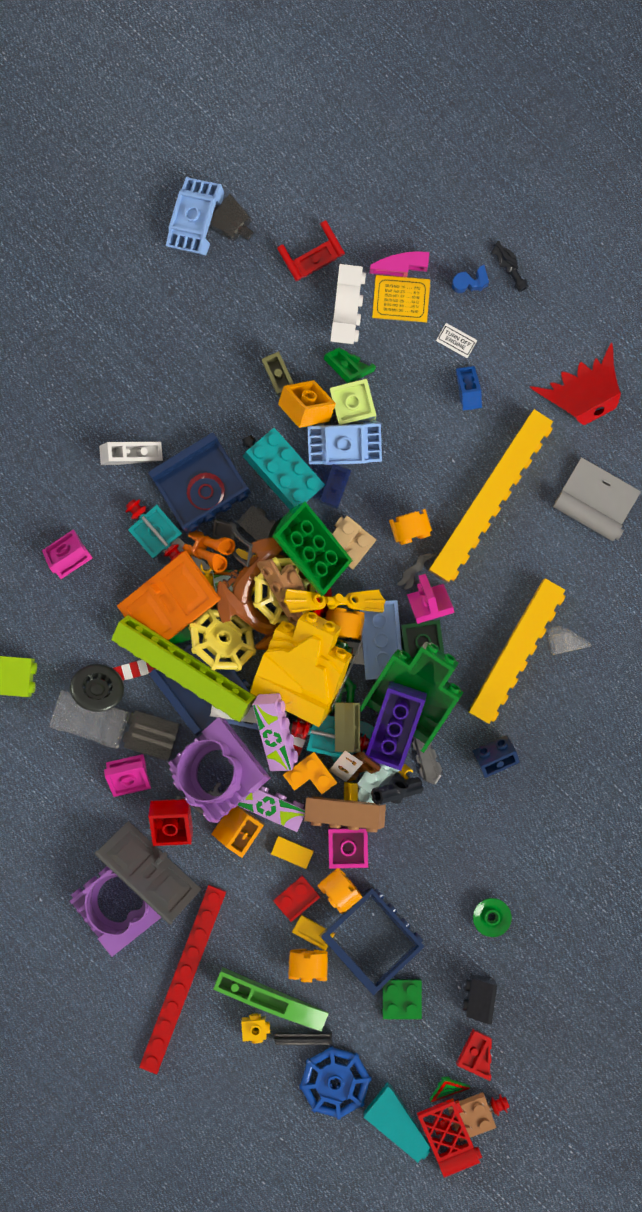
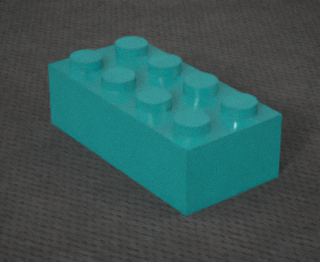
(283, 469)

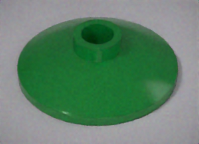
(499, 924)

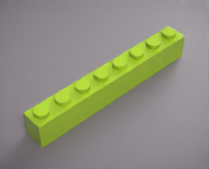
(183, 668)

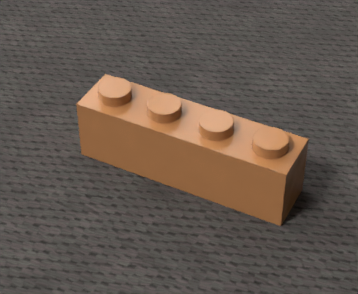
(345, 813)

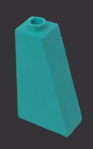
(395, 1122)

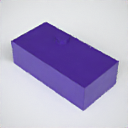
(396, 725)

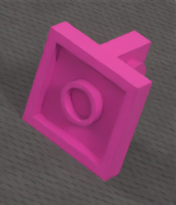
(66, 554)
(429, 601)
(127, 775)

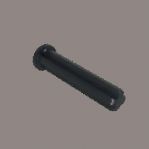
(303, 1038)

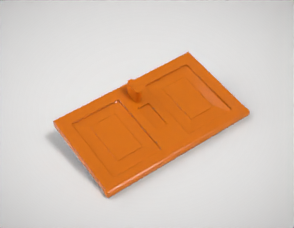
(171, 598)

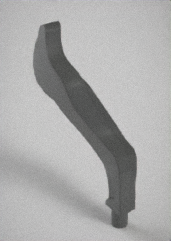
(409, 574)

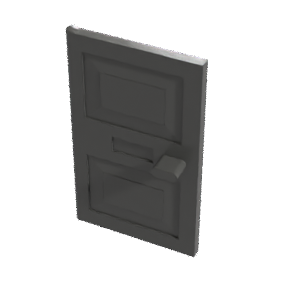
(148, 872)

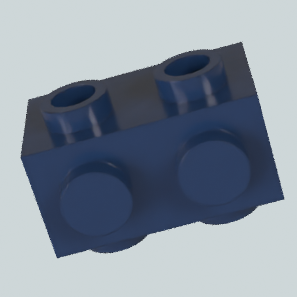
(496, 756)

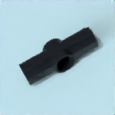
(396, 790)

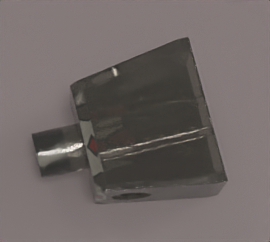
(231, 220)

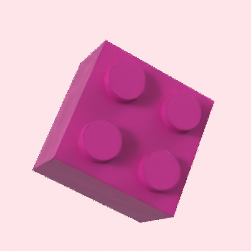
(348, 848)

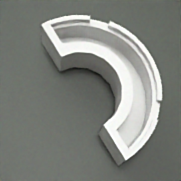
(347, 303)

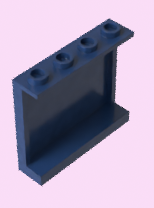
(176, 473)
(189, 706)

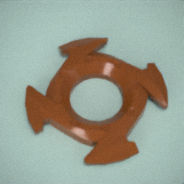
(240, 601)

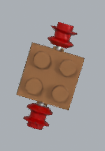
(477, 1114)

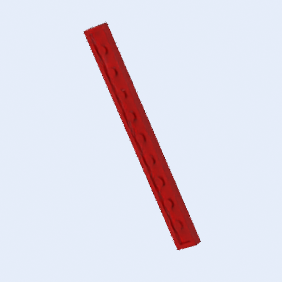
(182, 979)

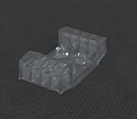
(101, 727)

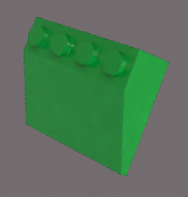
(311, 547)

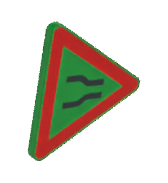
(448, 1088)

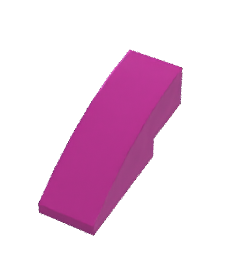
(400, 264)

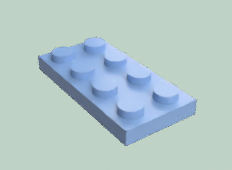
(380, 638)

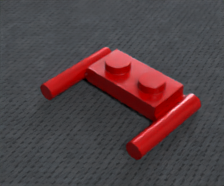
(316, 257)

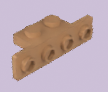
(280, 582)

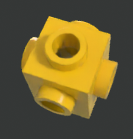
(255, 1035)

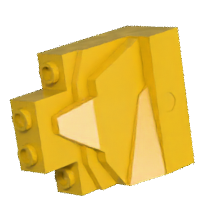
(304, 667)

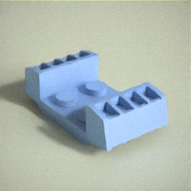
(193, 215)
(345, 443)

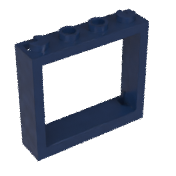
(401, 923)

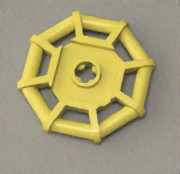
(260, 603)
(219, 648)

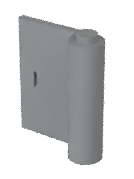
(597, 499)

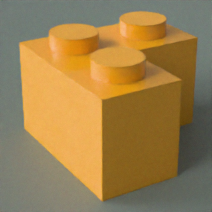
(310, 768)

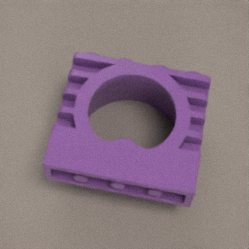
(247, 774)
(111, 934)

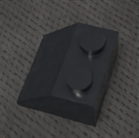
(480, 998)

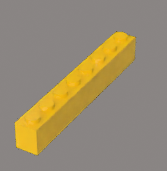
(516, 651)

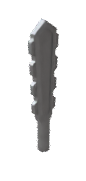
(430, 769)

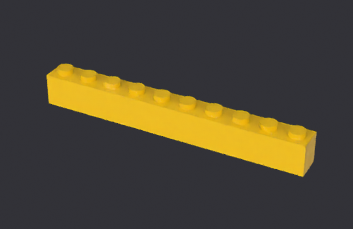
(490, 496)

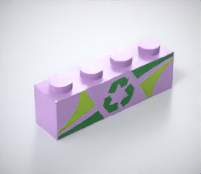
(275, 732)
(274, 808)

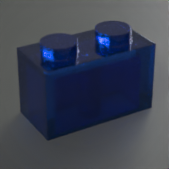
(335, 486)

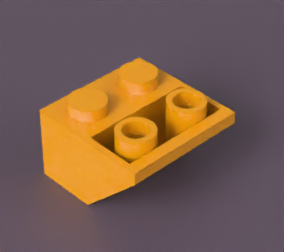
(238, 830)

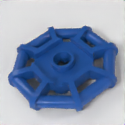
(330, 1072)

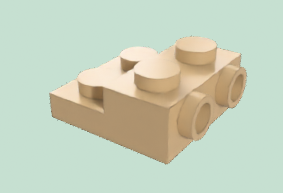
(353, 539)

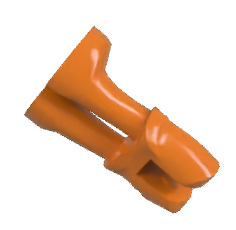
(216, 561)

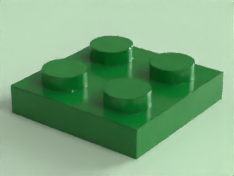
(402, 999)

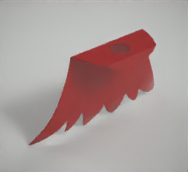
(588, 391)

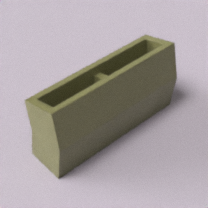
(347, 726)

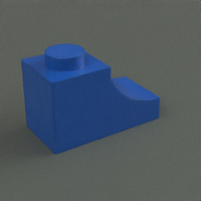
(469, 388)

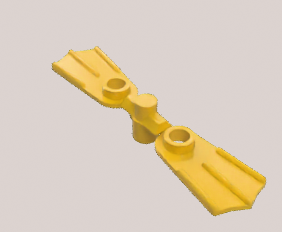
(306, 601)

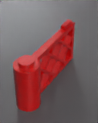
(456, 1157)

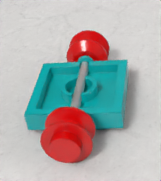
(154, 530)
(322, 737)

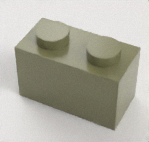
(277, 372)

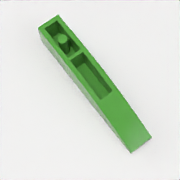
(269, 999)

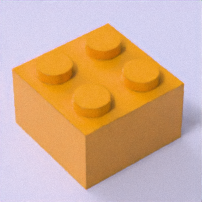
(306, 403)

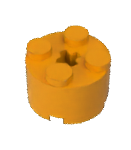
(411, 526)
(350, 622)
(340, 890)
(308, 965)

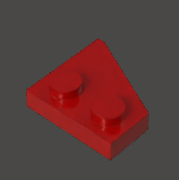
(476, 1055)

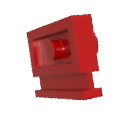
(296, 898)

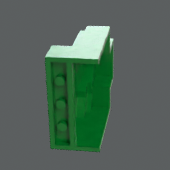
(425, 673)

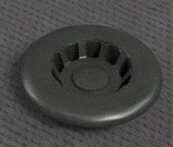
(97, 696)

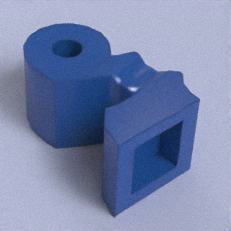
(463, 281)

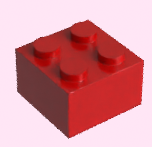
(170, 822)

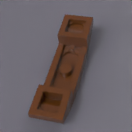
(368, 765)

